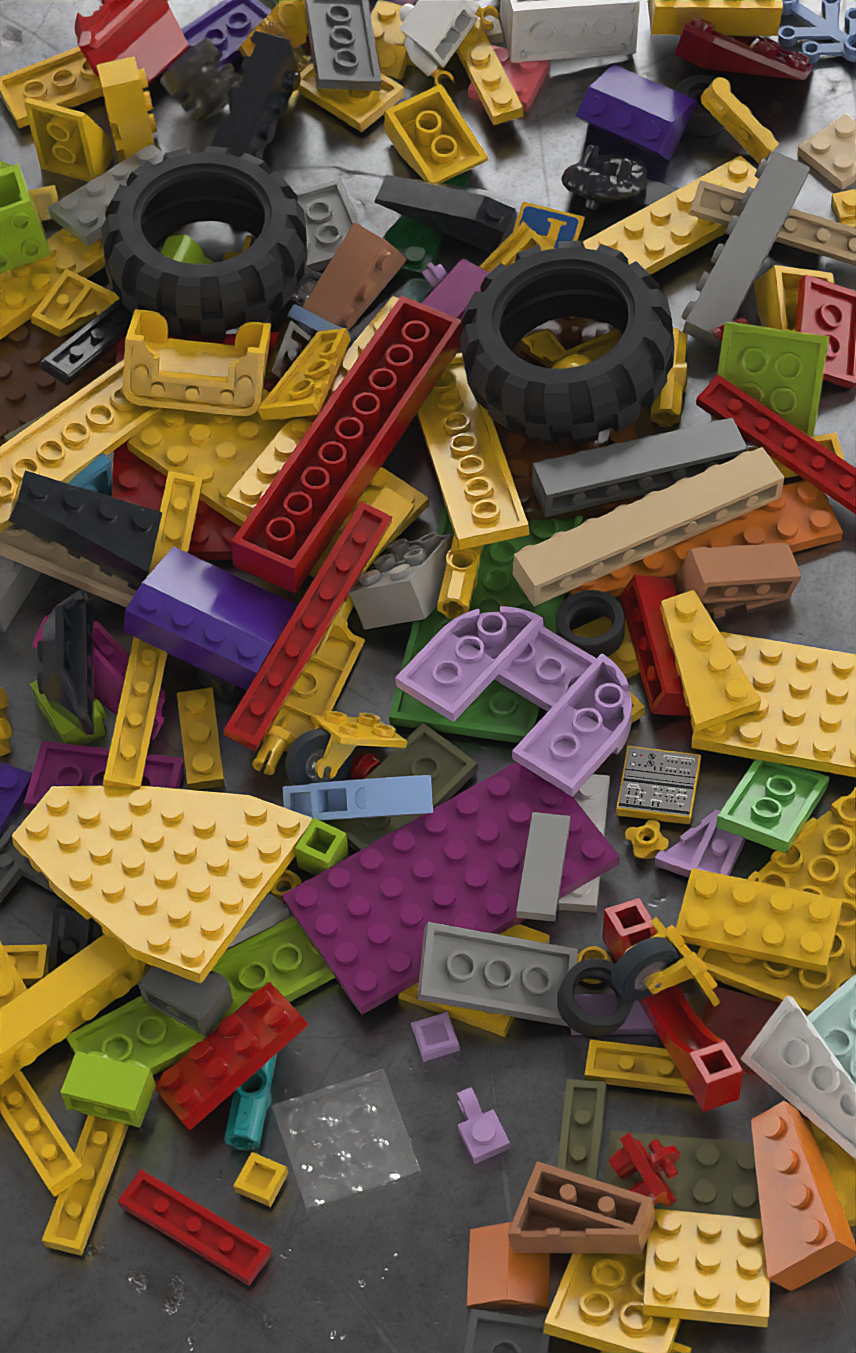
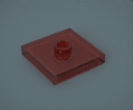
(738, 1020)

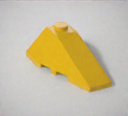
(778, 294)

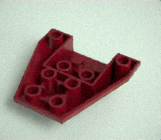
(739, 53)

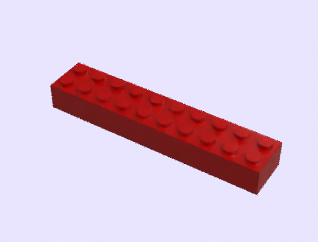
(346, 444)

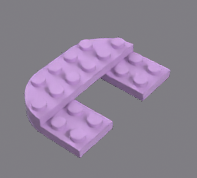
(582, 694)

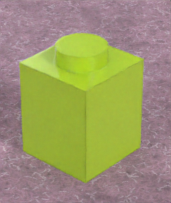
(321, 847)

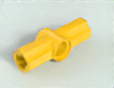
(668, 405)
(459, 580)

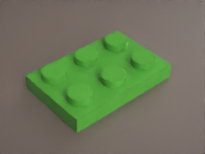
(772, 803)

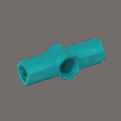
(249, 1109)

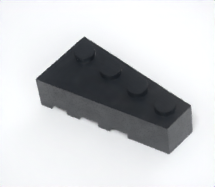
(261, 98)

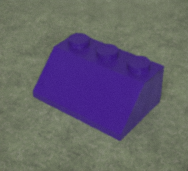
(637, 110)

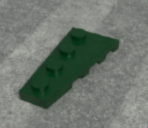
(418, 241)

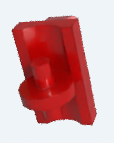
(635, 1158)

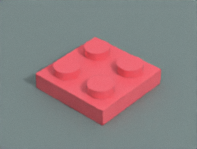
(523, 76)

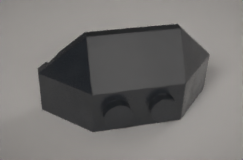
(69, 661)

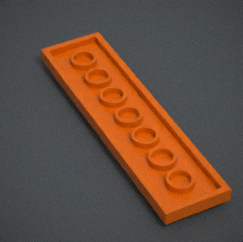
(797, 518)

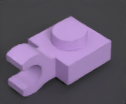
(481, 1131)

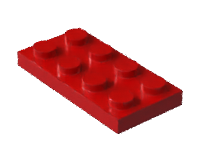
(229, 1055)

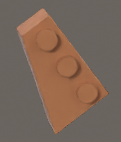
(354, 277)
(739, 576)
(579, 1216)

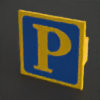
(550, 223)

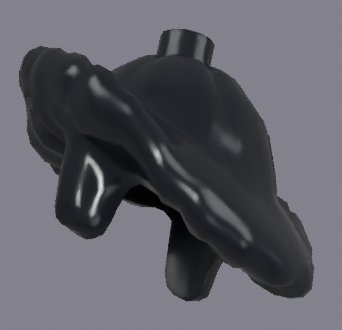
(605, 177)

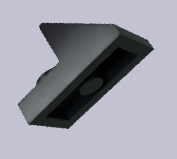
(68, 935)

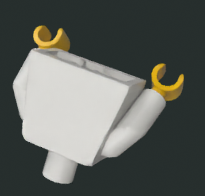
(437, 29)

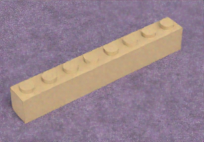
(647, 526)

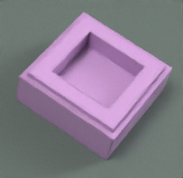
(435, 1036)

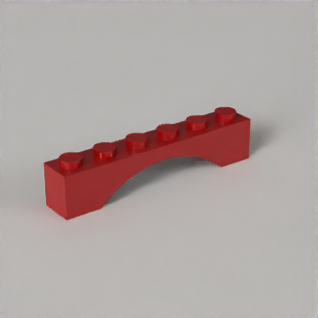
(697, 1053)

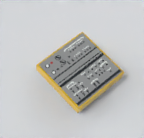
(658, 785)

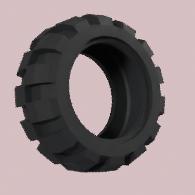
(203, 189)
(556, 286)

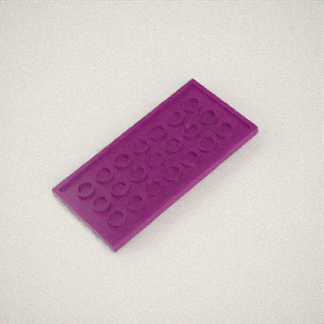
(443, 869)

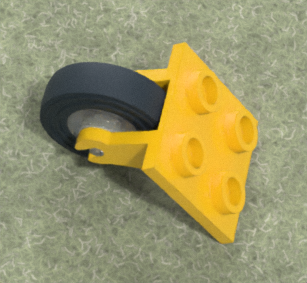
(327, 749)
(659, 965)

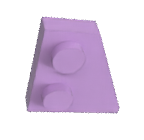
(703, 849)

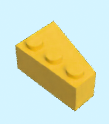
(127, 106)

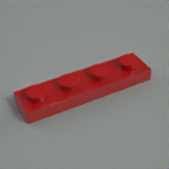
(195, 1227)

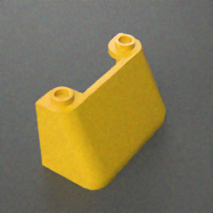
(194, 373)

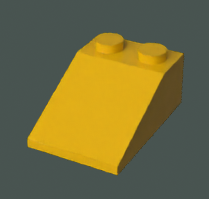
(433, 136)
(68, 141)

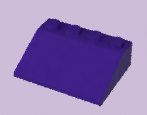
(207, 617)

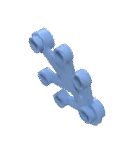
(820, 29)

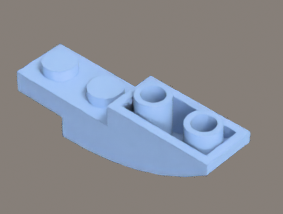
(361, 798)

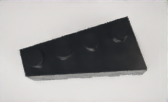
(89, 524)

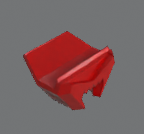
(130, 30)

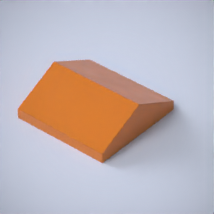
(502, 1277)

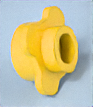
(646, 849)

